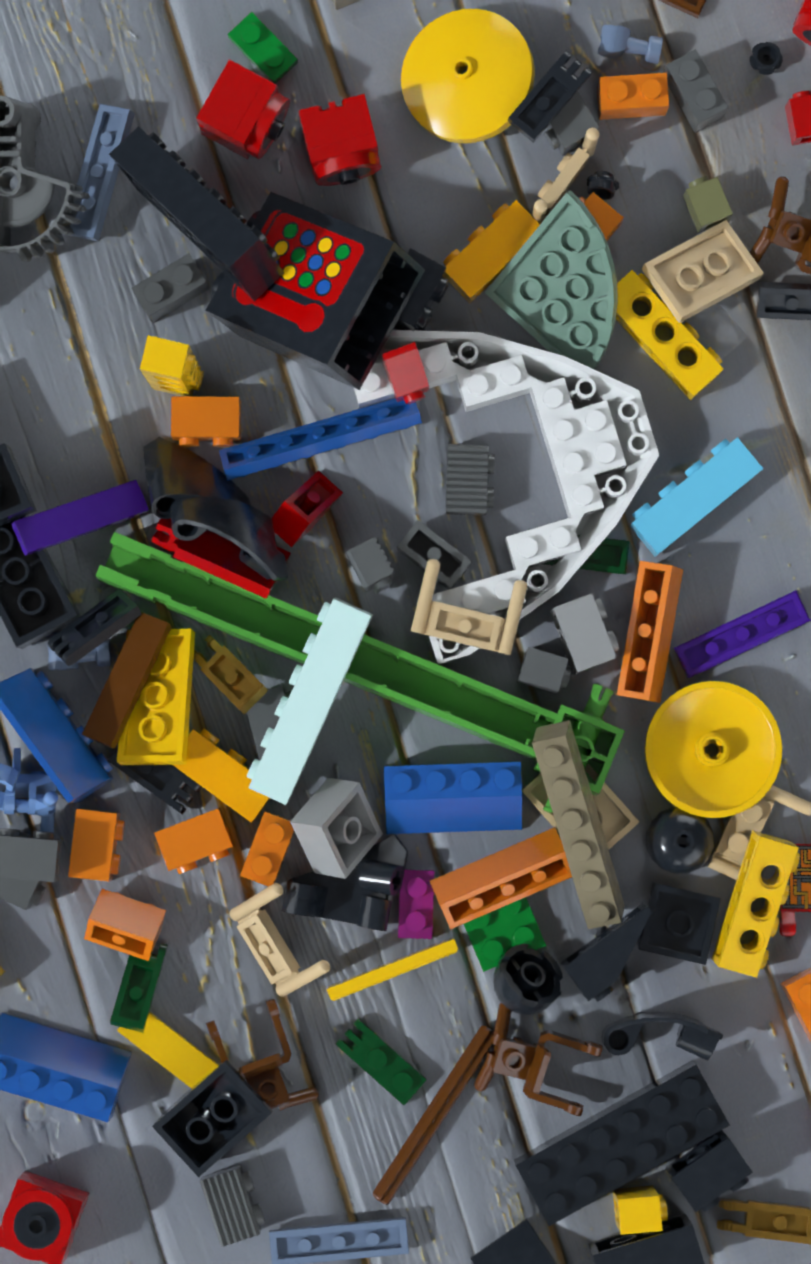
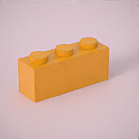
(489, 250)
(222, 774)

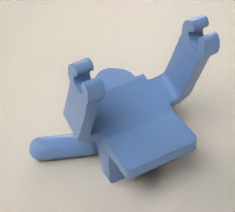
(34, 786)

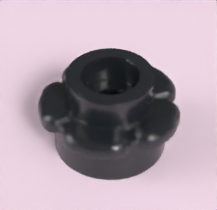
(766, 49)
(602, 184)

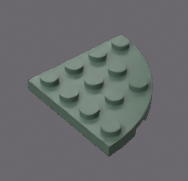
(563, 284)

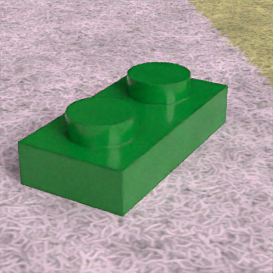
(262, 48)

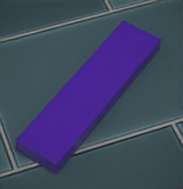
(80, 517)
(741, 634)

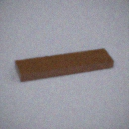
(127, 680)

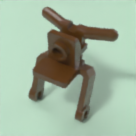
(785, 229)
(528, 1061)
(265, 1074)

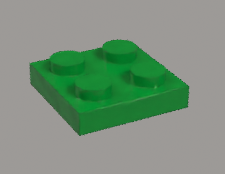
(501, 930)

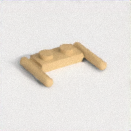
(569, 170)
(466, 625)
(738, 829)
(269, 945)

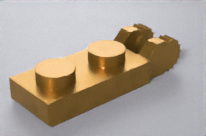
(231, 676)
(769, 1220)

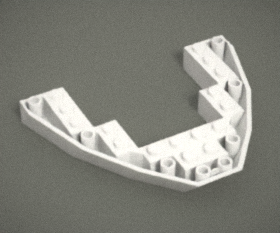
(594, 442)

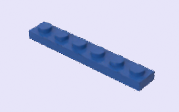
(318, 437)

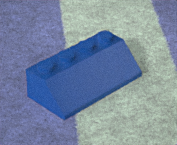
(453, 797)
(60, 1068)

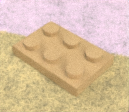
(702, 271)
(612, 813)

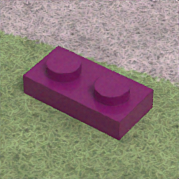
(416, 905)

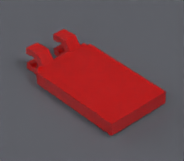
(215, 556)

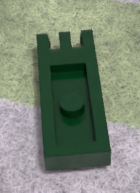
(138, 991)
(382, 1062)

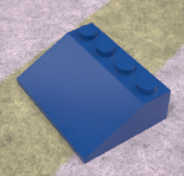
(52, 735)

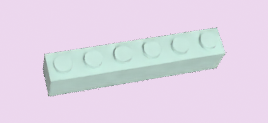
(310, 700)

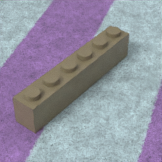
(578, 824)

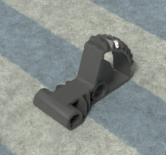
(33, 189)

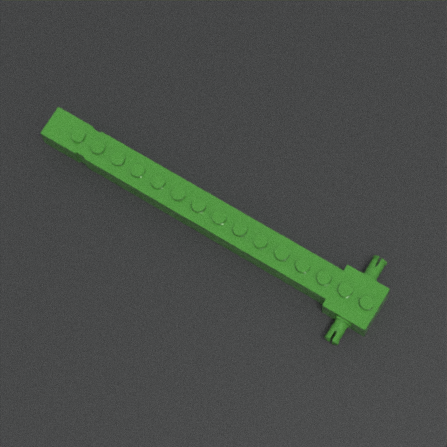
(376, 665)

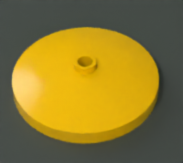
(473, 103)
(745, 743)

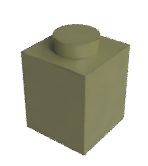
(707, 203)

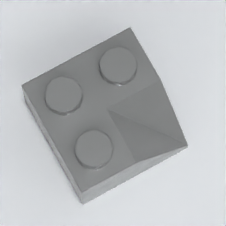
(584, 633)
(336, 827)

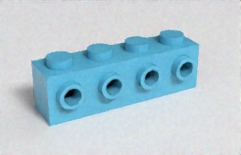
(696, 496)

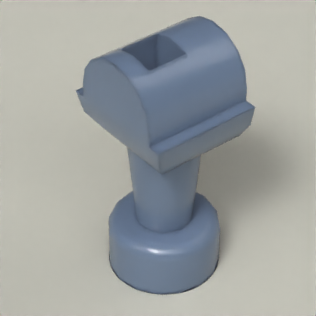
(617, 40)
(101, 654)

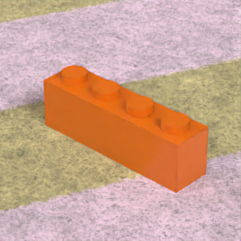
(650, 631)
(501, 878)

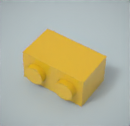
(639, 1209)

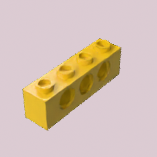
(171, 367)
(688, 379)
(760, 852)

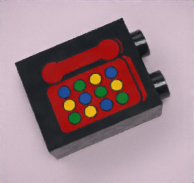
(335, 293)

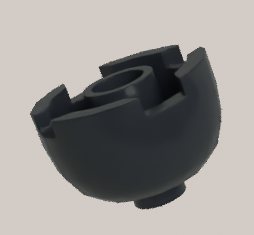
(665, 837)
(527, 980)

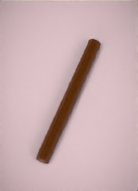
(434, 1115)

